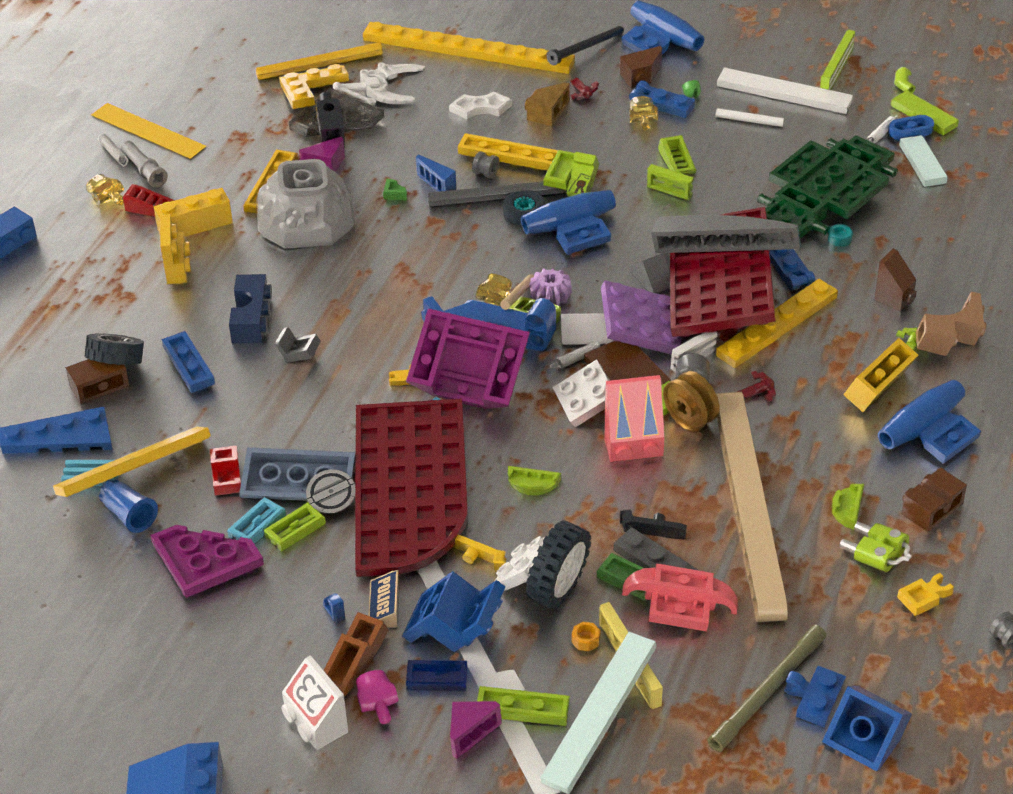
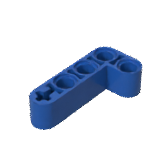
(539, 320)

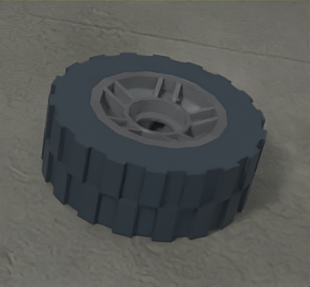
(114, 349)

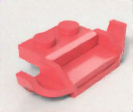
(681, 595)

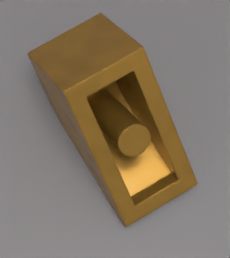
(547, 103)

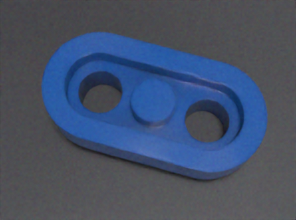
(911, 127)

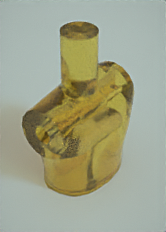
(643, 110)
(105, 189)
(494, 289)

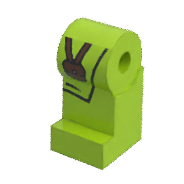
(582, 174)

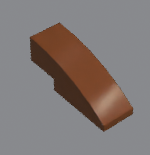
(355, 651)

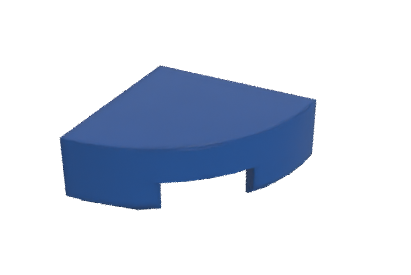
(335, 607)

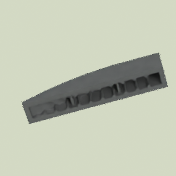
(722, 233)

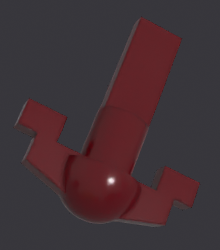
(585, 91)
(766, 384)

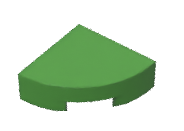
(394, 191)

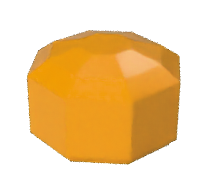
(586, 636)

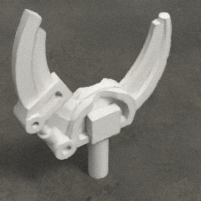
(375, 83)

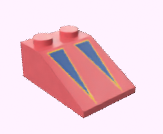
(634, 418)

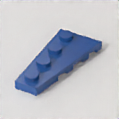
(70, 430)

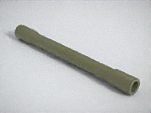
(729, 728)

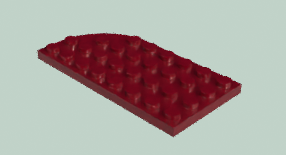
(721, 288)
(408, 484)

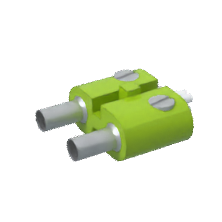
(879, 547)

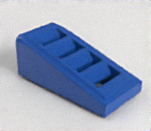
(440, 176)

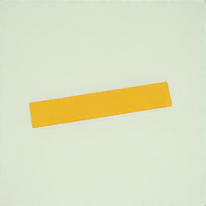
(148, 130)

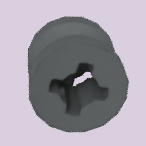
(485, 165)
(1003, 628)

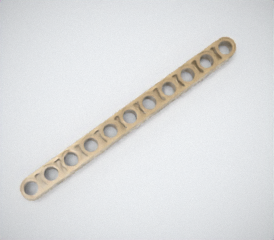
(751, 510)

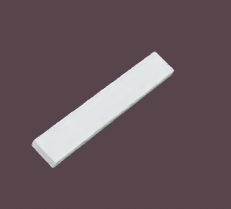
(785, 90)

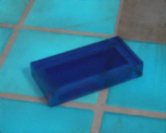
(436, 675)

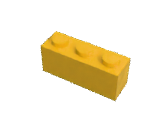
(197, 212)
(880, 374)

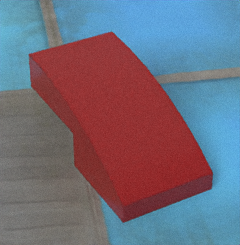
(225, 470)

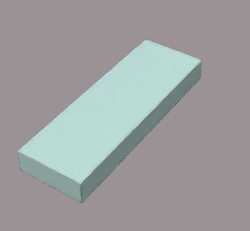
(923, 161)

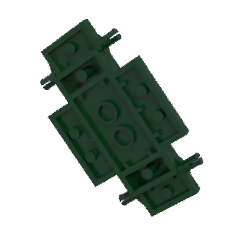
(827, 179)

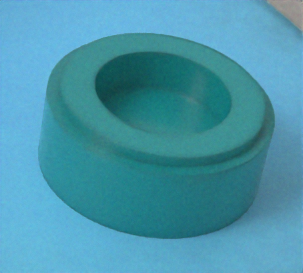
(840, 235)

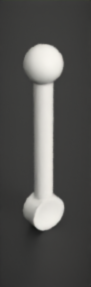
(337, 86)

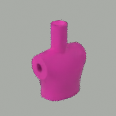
(376, 693)

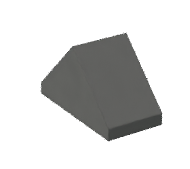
(653, 274)

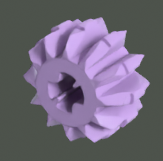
(551, 286)

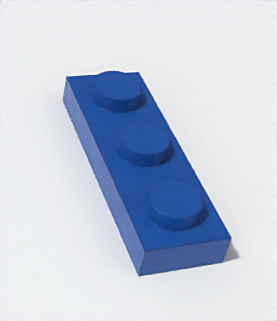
(188, 361)

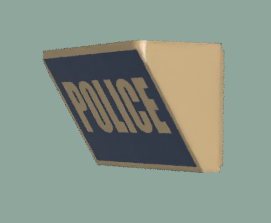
(385, 598)

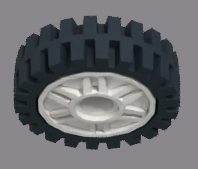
(558, 564)

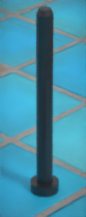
(554, 56)

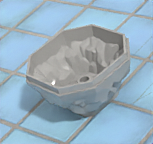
(304, 205)

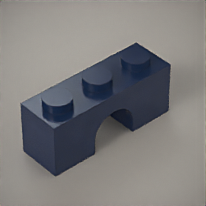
(252, 305)

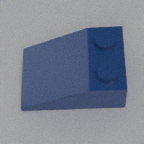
(183, 770)

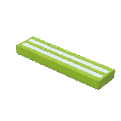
(838, 61)

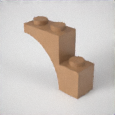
(942, 332)

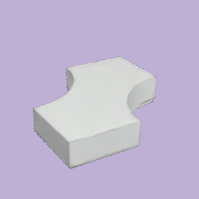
(469, 106)

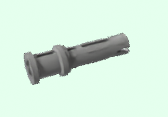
(147, 166)

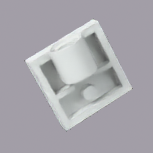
(583, 393)
(517, 569)

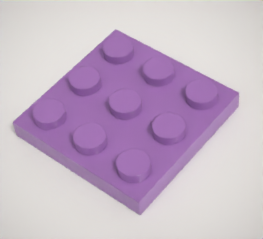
(638, 317)

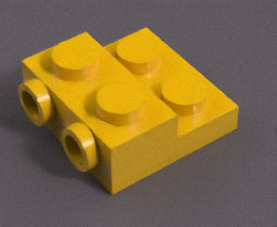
(174, 251)

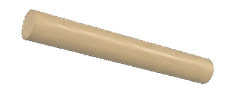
(507, 302)

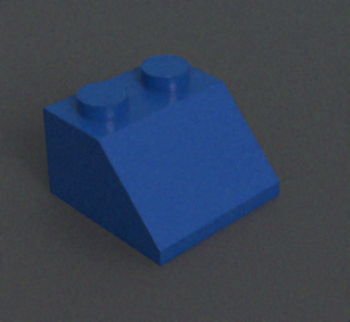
(866, 727)

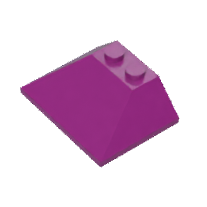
(467, 360)

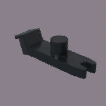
(654, 527)

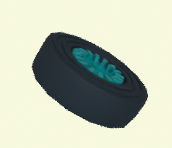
(521, 203)

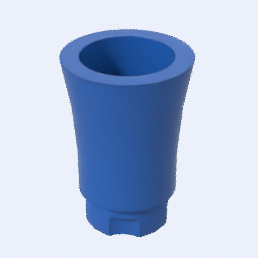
(130, 506)

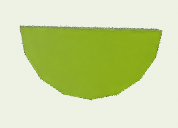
(532, 480)
(847, 505)

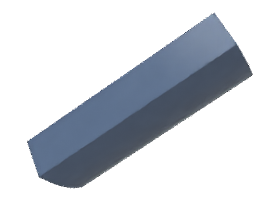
(287, 472)

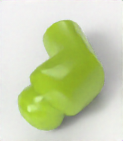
(901, 80)

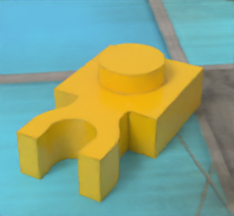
(923, 596)

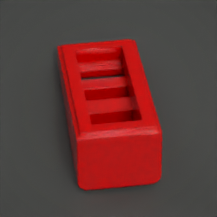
(141, 200)

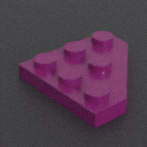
(204, 558)

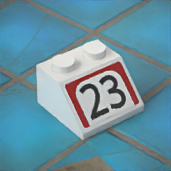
(315, 705)

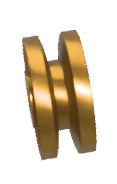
(691, 401)

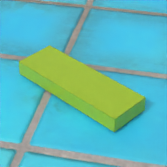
(913, 105)
(528, 705)

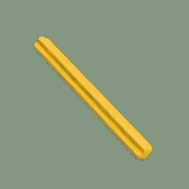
(319, 61)

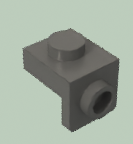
(296, 348)

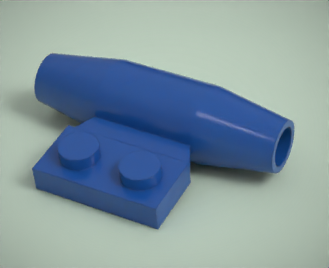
(660, 29)
(573, 220)
(931, 420)

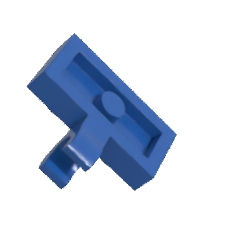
(817, 696)

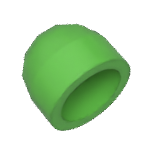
(691, 88)

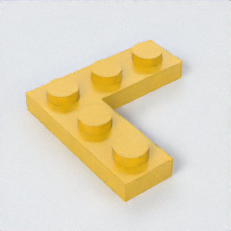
(298, 86)

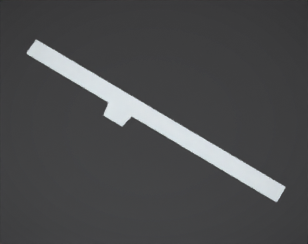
(485, 675)

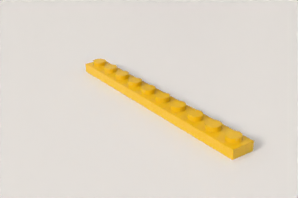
(464, 47)

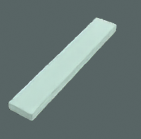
(598, 713)

